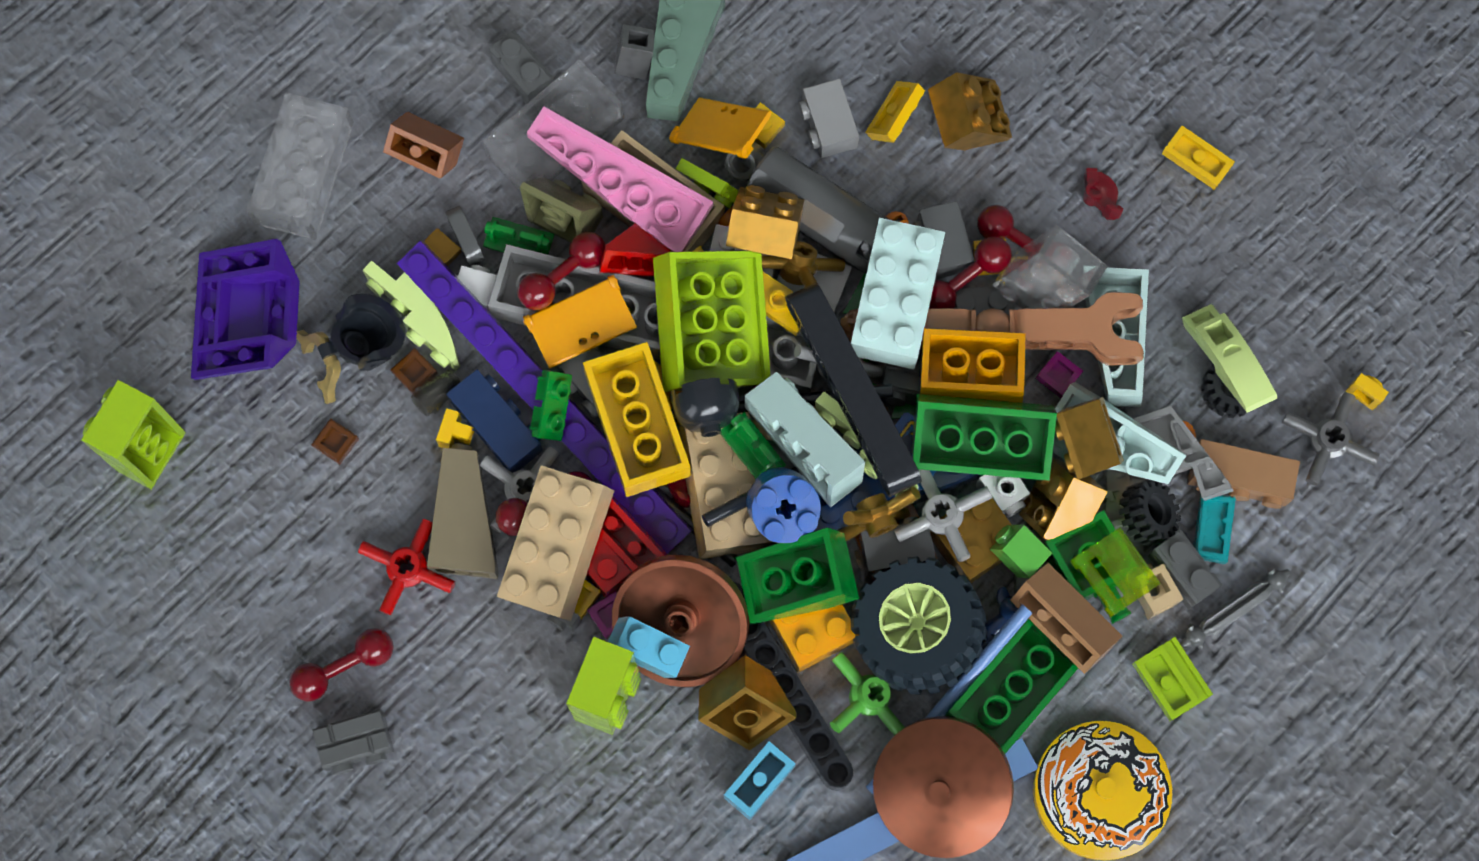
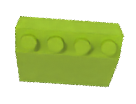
(711, 317)

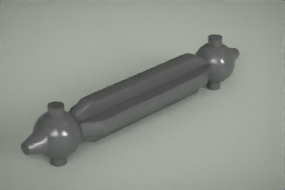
(1235, 608)

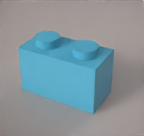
(651, 647)
(759, 780)

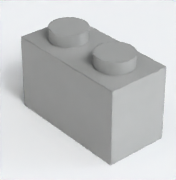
(829, 118)

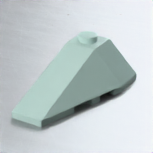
(1142, 450)

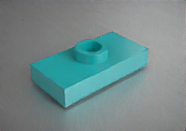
(1214, 528)

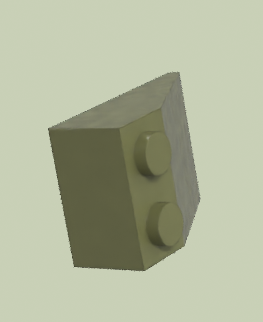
(559, 209)

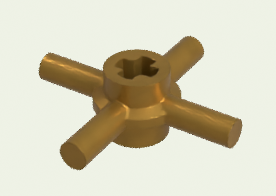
(802, 265)
(878, 514)

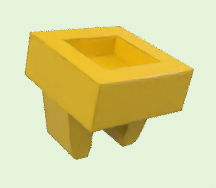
(453, 430)

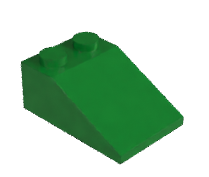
(797, 576)

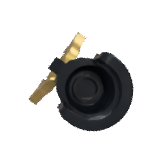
(364, 335)

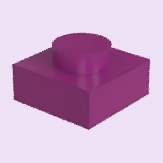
(1059, 374)
(602, 614)

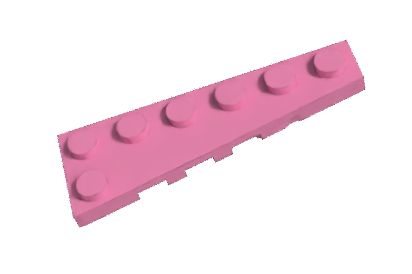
(632, 187)

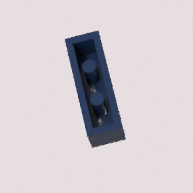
(495, 420)

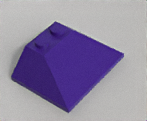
(244, 309)

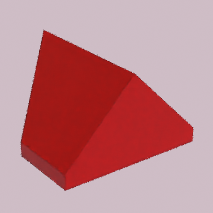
(632, 253)

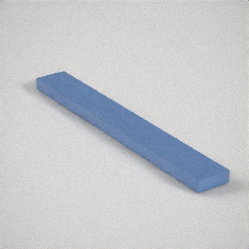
(873, 836)

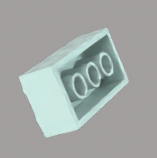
(897, 293)

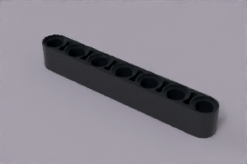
(853, 389)
(799, 697)

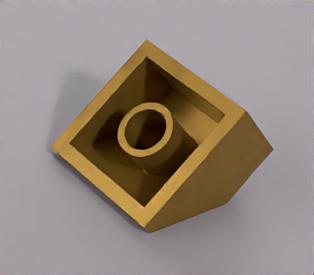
(745, 703)

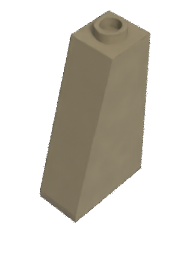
(461, 521)

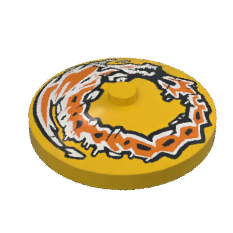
(1102, 790)

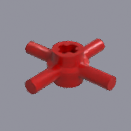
(403, 555)

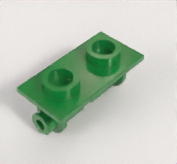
(505, 232)
(549, 419)
(751, 445)

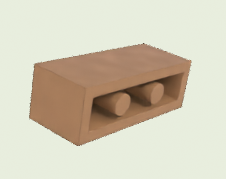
(1253, 474)
(1067, 618)

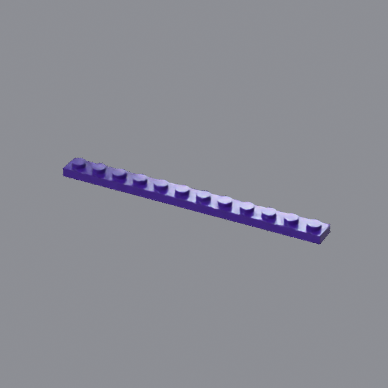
(522, 375)

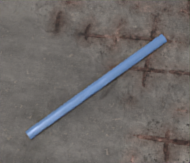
(979, 665)

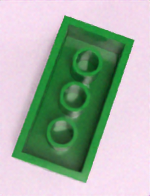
(983, 436)
(1015, 686)

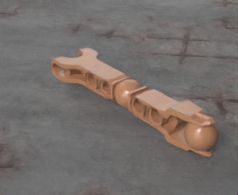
(1048, 328)

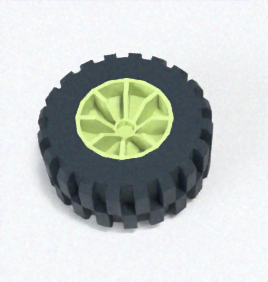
(919, 625)

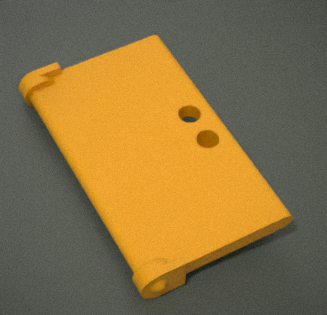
(722, 131)
(578, 317)

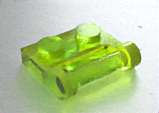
(1124, 567)

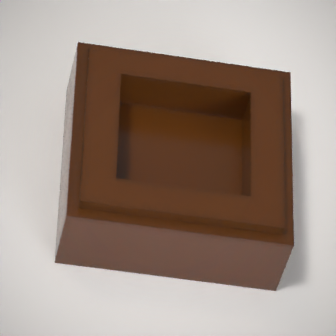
(413, 370)
(335, 441)

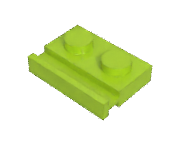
(709, 183)
(1172, 679)

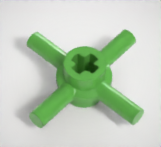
(859, 699)

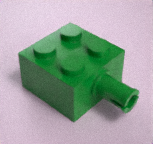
(1073, 543)

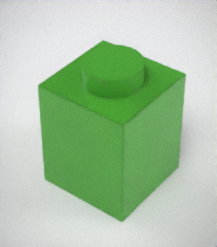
(1020, 550)

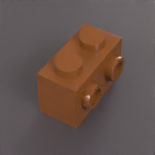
(423, 144)

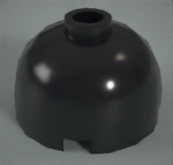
(706, 405)

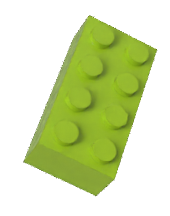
(133, 434)
(603, 686)

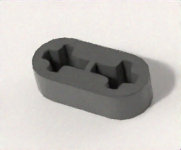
(464, 236)

